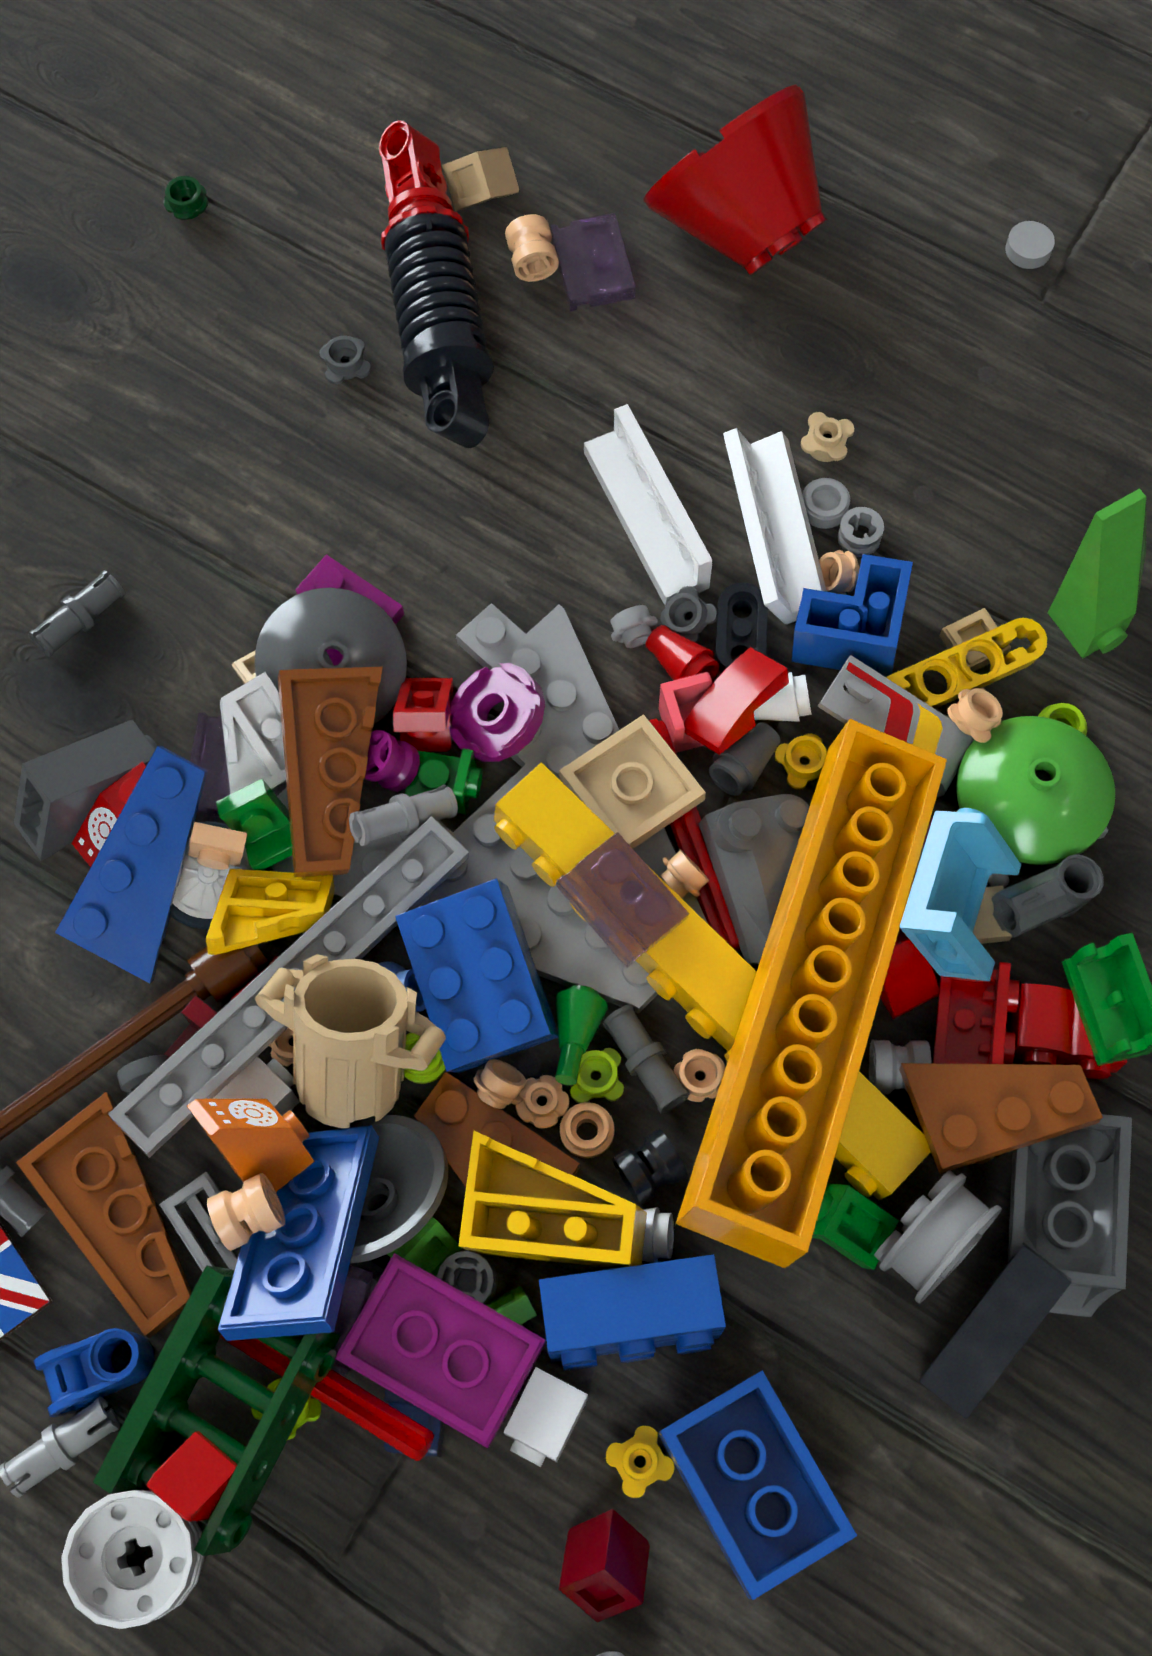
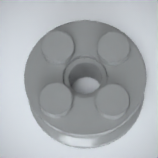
(936, 1234)

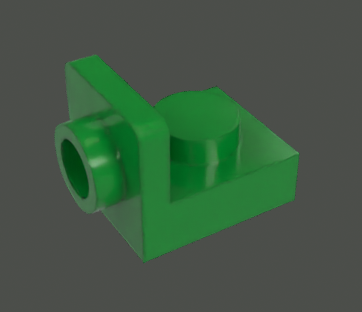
(454, 772)
(263, 818)
(853, 1224)

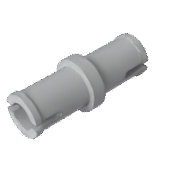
(402, 815)
(59, 1447)

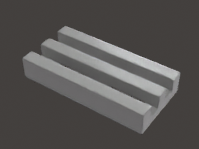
(188, 1195)

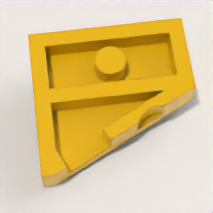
(266, 907)

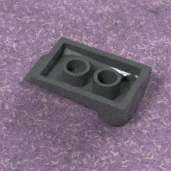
(751, 856)
(1075, 1209)

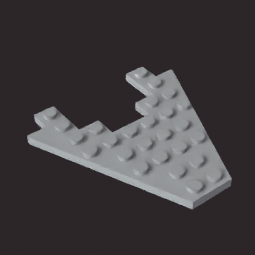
(572, 724)

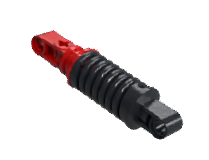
(434, 289)

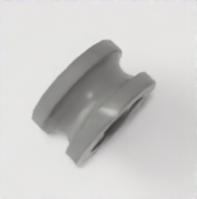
(864, 517)

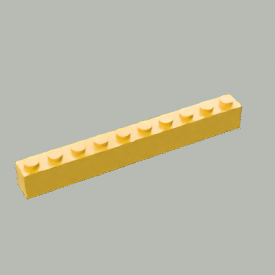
(702, 974)

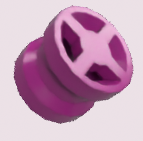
(391, 761)

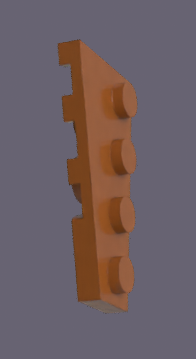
(326, 747)
(107, 1208)

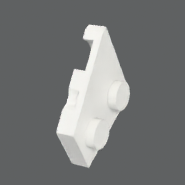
(253, 734)

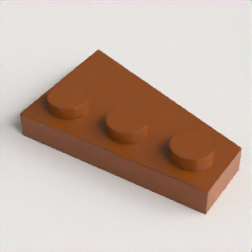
(995, 1108)
(456, 1111)

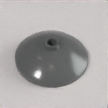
(337, 620)
(403, 1185)

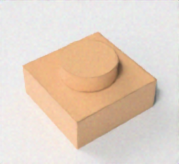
(216, 846)

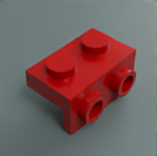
(974, 1019)

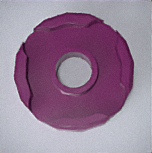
(512, 728)

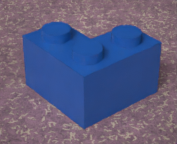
(859, 625)

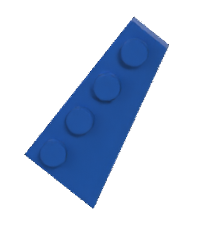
(133, 881)

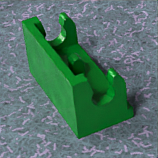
(1113, 998)

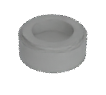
(1029, 244)
(826, 502)

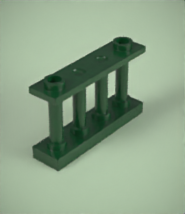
(164, 1409)

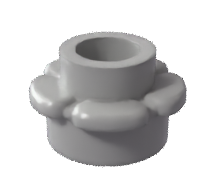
(633, 626)

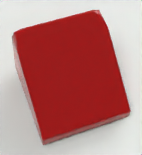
(193, 1478)

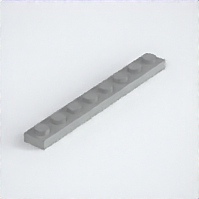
(245, 1030)

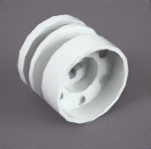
(97, 1564)

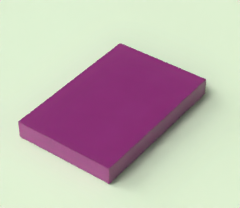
(441, 1350)

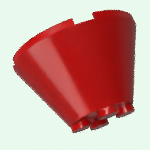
(750, 187)

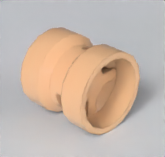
(531, 246)
(245, 1211)

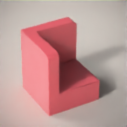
(675, 704)

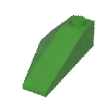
(1104, 578)

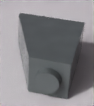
(64, 784)

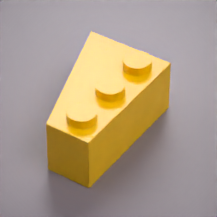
(544, 1214)

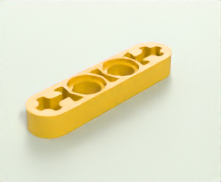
(954, 668)

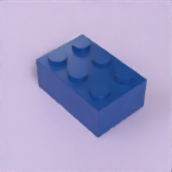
(477, 976)
(632, 1311)
(756, 1485)

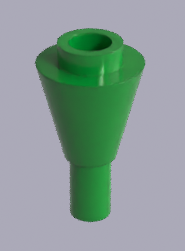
(578, 1018)

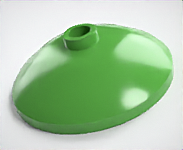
(1037, 817)

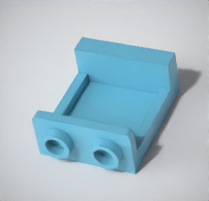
(949, 890)

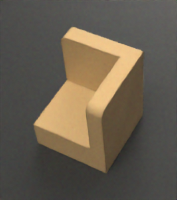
(480, 177)

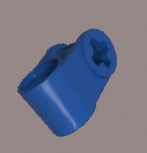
(84, 1369)

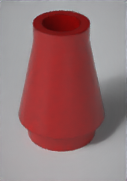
(680, 655)

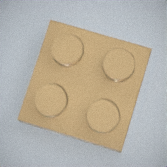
(633, 782)

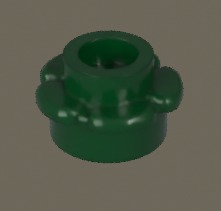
(185, 198)

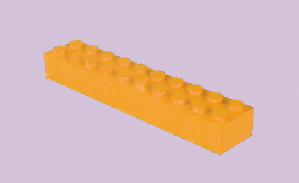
(813, 999)

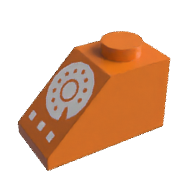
(255, 1137)

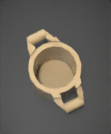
(349, 1035)

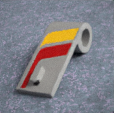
(894, 711)

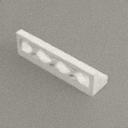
(649, 508)
(775, 521)

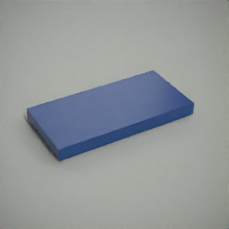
(297, 1274)

